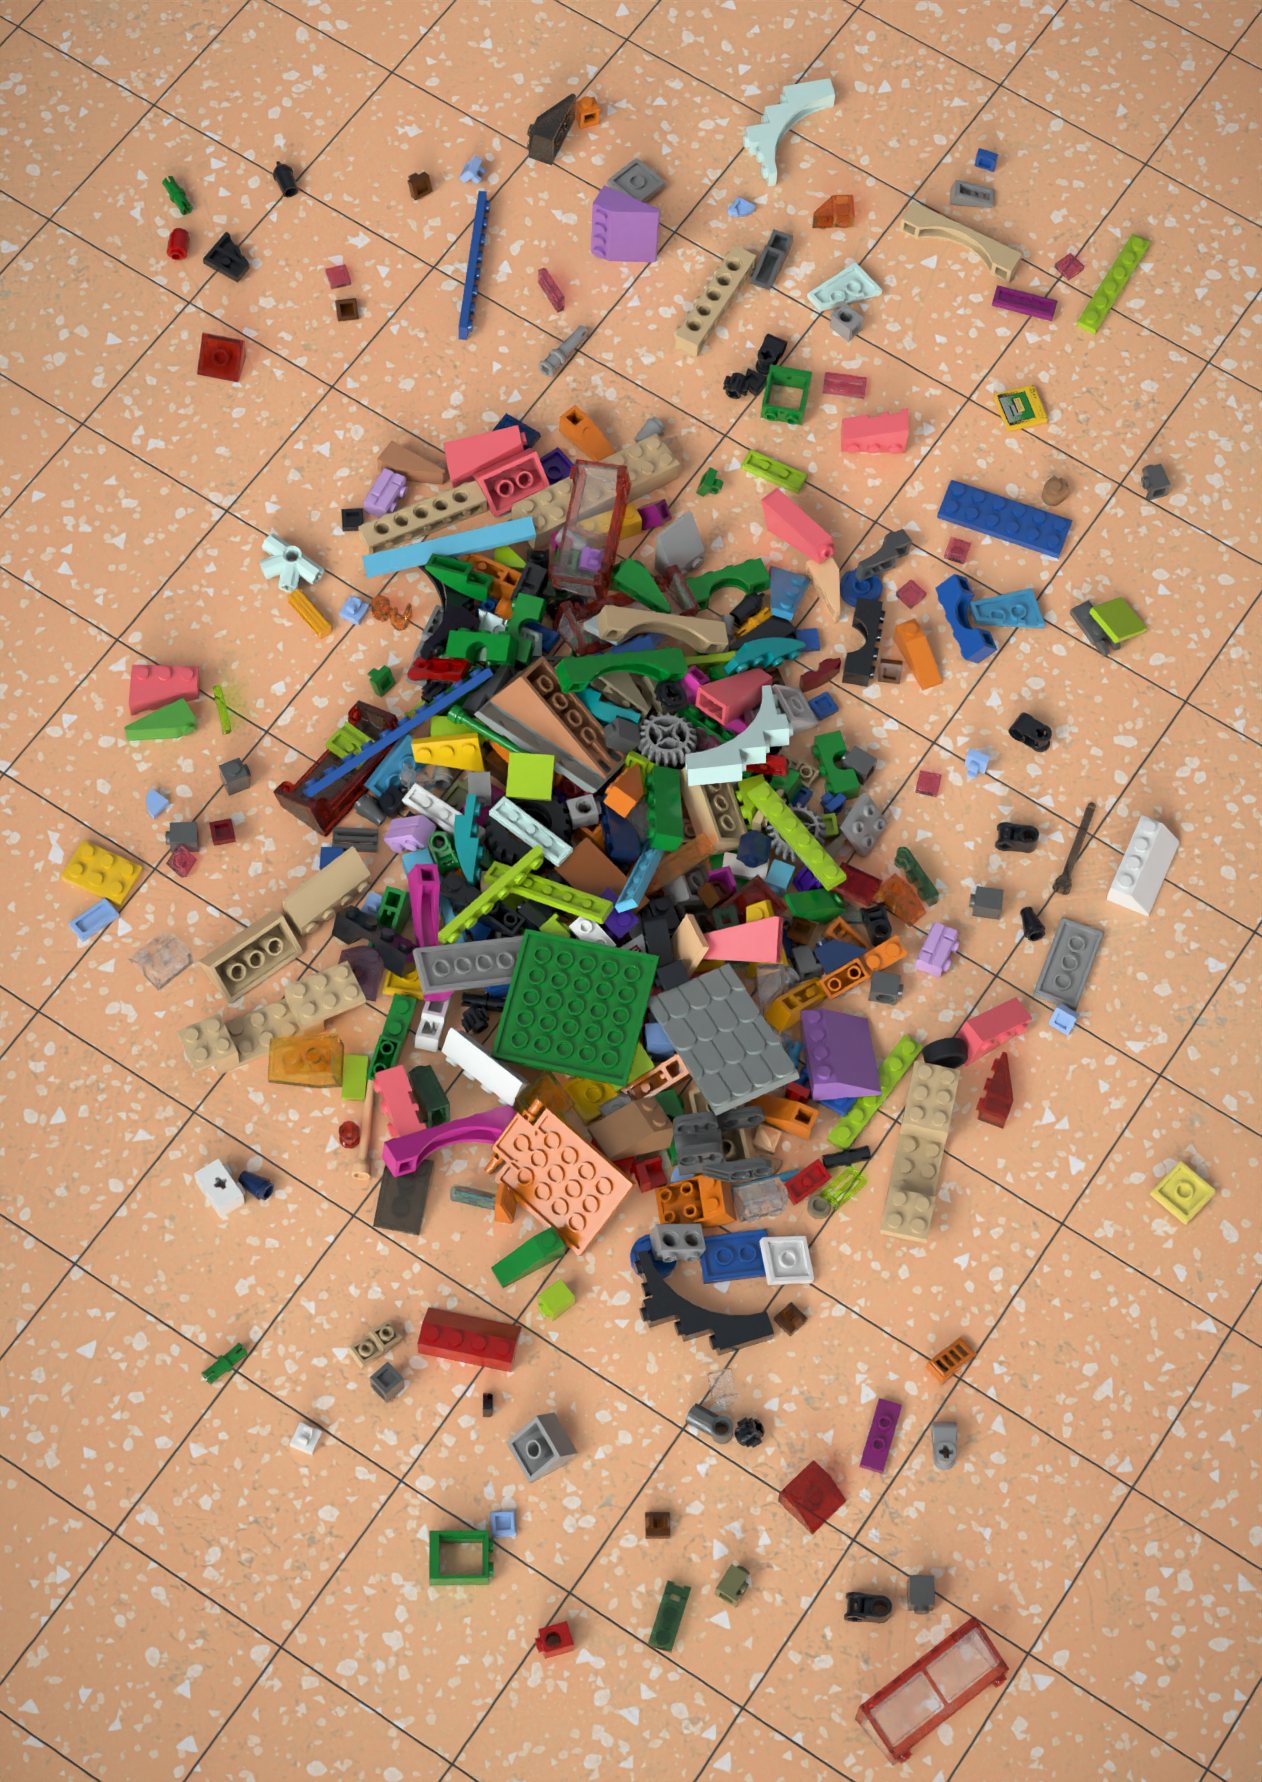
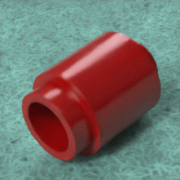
(178, 244)

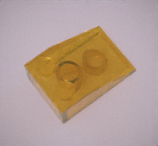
(307, 1061)

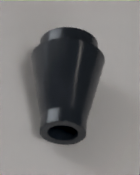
(1032, 926)

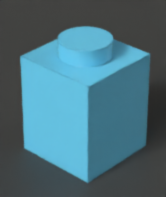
(780, 877)

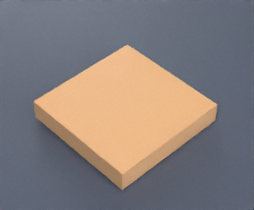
(689, 944)

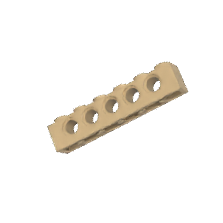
(693, 341)
(416, 527)

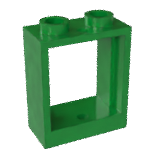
(780, 376)
(460, 1536)

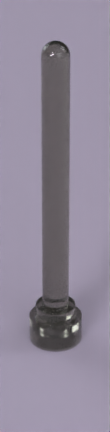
(1062, 884)

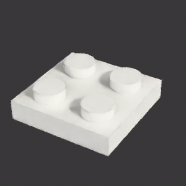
(786, 1260)

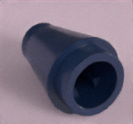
(257, 1185)

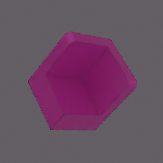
(654, 514)
(725, 876)

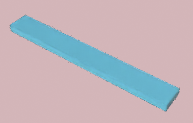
(449, 546)

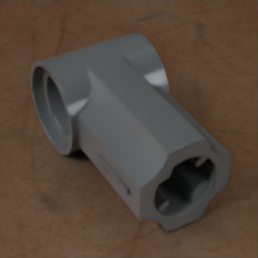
(708, 1423)

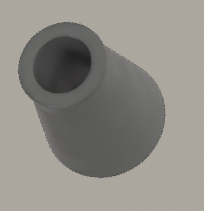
(369, 809)

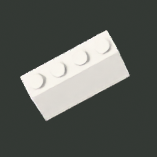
(1143, 866)
(479, 1065)

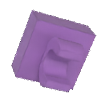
(590, 559)

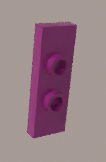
(1024, 303)
(880, 1436)

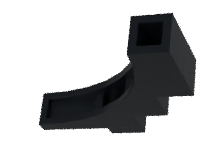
(456, 615)
(665, 1305)

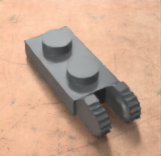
(1092, 629)

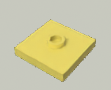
(1183, 1192)

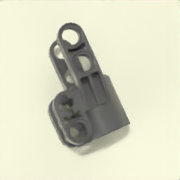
(701, 1145)

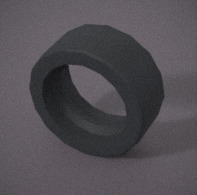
(946, 1052)

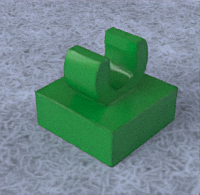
(709, 483)
(381, 680)

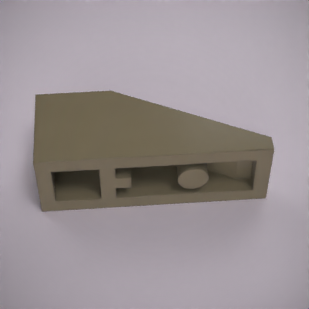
(621, 691)

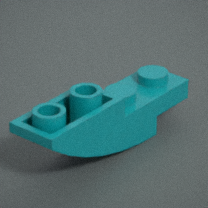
(764, 651)
(605, 711)
(467, 847)

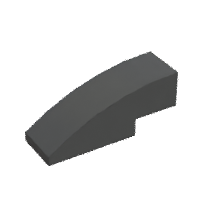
(772, 259)

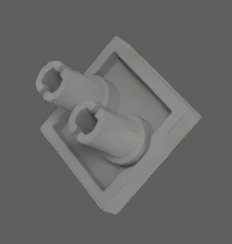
(862, 825)

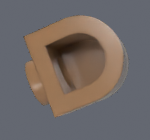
(1055, 491)

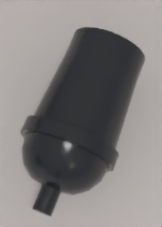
(284, 177)
(747, 607)

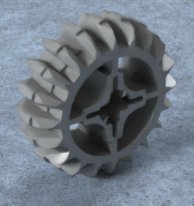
(665, 732)
(814, 826)

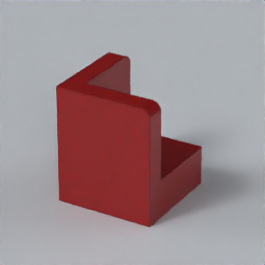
(650, 1174)

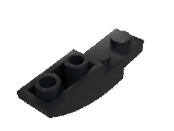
(499, 919)

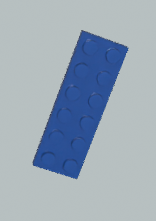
(1004, 519)

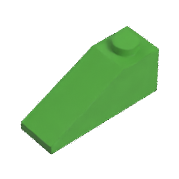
(164, 723)

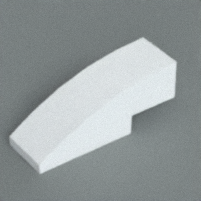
(432, 1024)

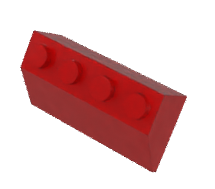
(468, 1339)

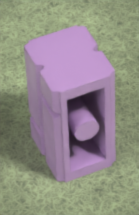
(385, 493)
(409, 833)
(937, 950)

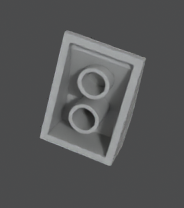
(679, 545)

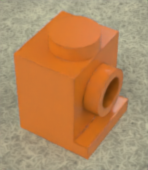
(587, 106)

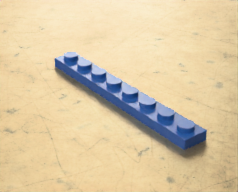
(473, 271)

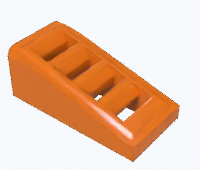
(845, 929)
(504, 1205)
(942, 1376)

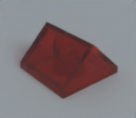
(221, 357)
(859, 885)

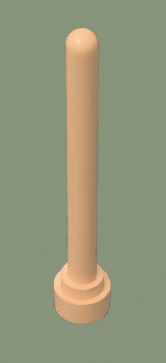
(361, 1168)

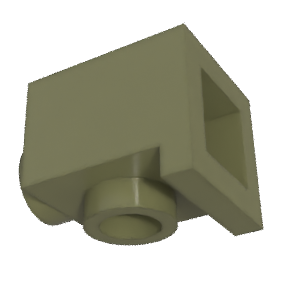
(733, 1584)

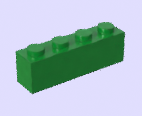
(664, 808)

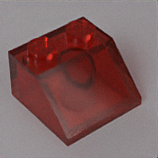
(812, 1497)

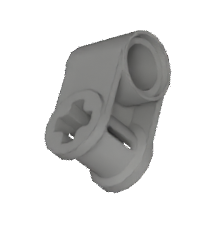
(944, 1441)

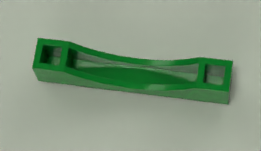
(660, 665)

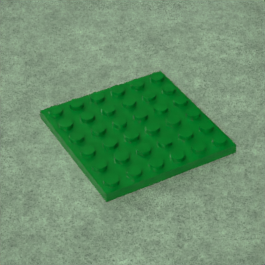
(575, 1007)

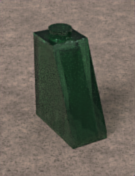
(429, 1096)

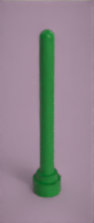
(458, 715)

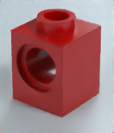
(559, 1630)

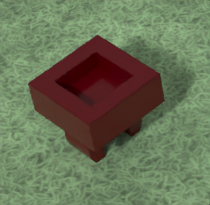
(222, 832)

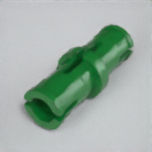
(177, 195)
(224, 1363)

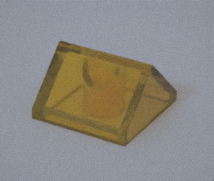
(549, 1090)

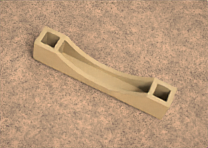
(924, 223)
(702, 634)

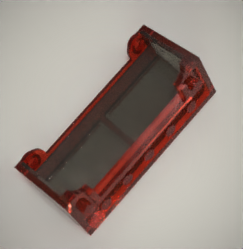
(336, 800)

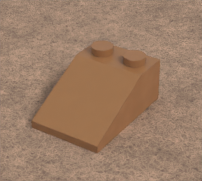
(633, 1130)

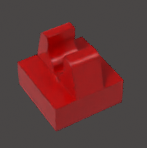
(797, 1093)

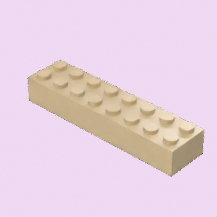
(649, 468)

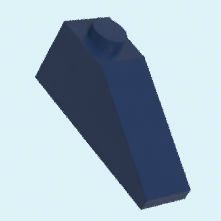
(619, 836)

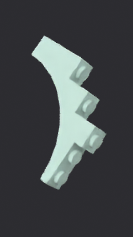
(795, 104)
(750, 747)

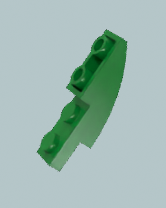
(393, 1035)

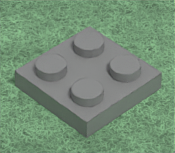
(637, 181)

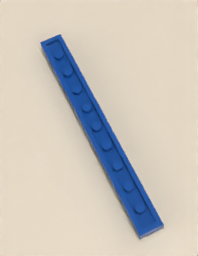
(388, 736)

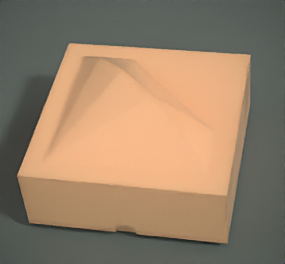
(766, 1139)

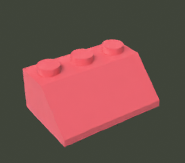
(511, 480)

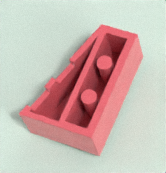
(875, 434)
(161, 685)
(993, 1028)
(398, 1102)

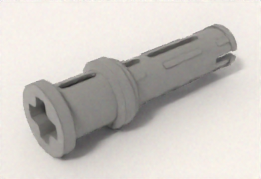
(558, 356)

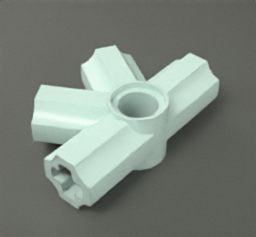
(288, 570)

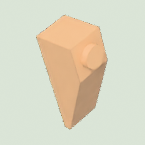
(826, 584)

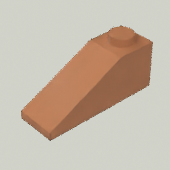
(410, 465)

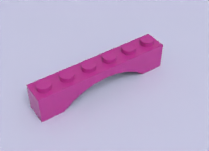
(424, 898)
(407, 1152)

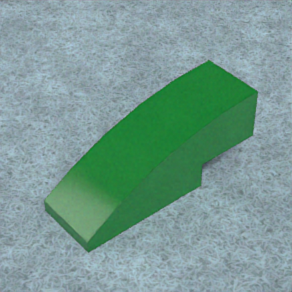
(461, 576)

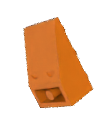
(696, 1202)

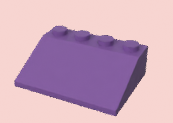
(624, 228)
(838, 1055)

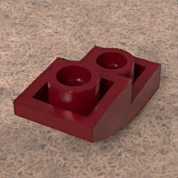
(826, 671)

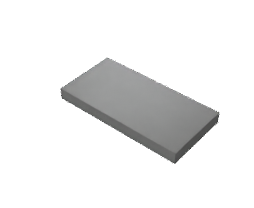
(1068, 964)

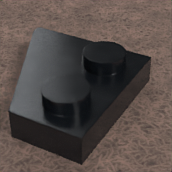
(227, 259)

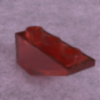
(999, 1096)

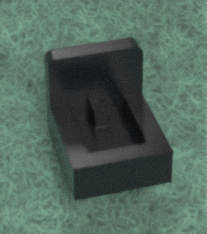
(391, 800)

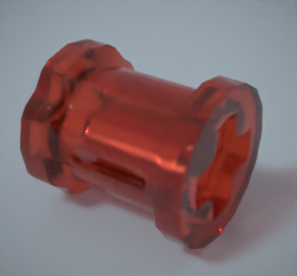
(349, 1142)

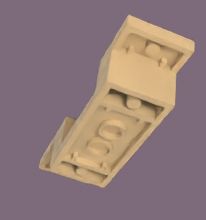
(298, 1014)
(919, 1152)

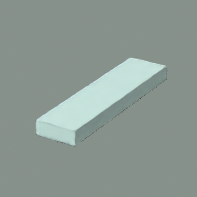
(530, 831)

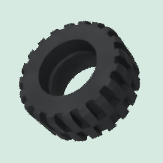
(510, 851)

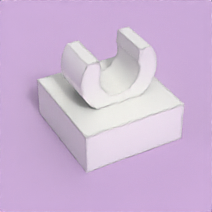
(306, 1438)

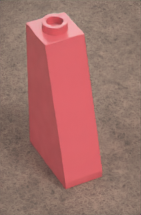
(481, 451)
(796, 527)
(733, 695)
(747, 942)

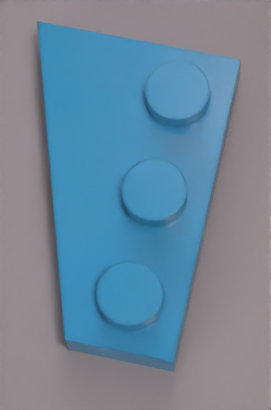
(786, 592)
(1008, 610)
(392, 765)

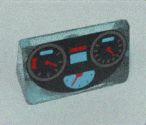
(473, 1196)

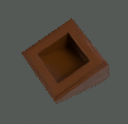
(346, 309)
(713, 893)

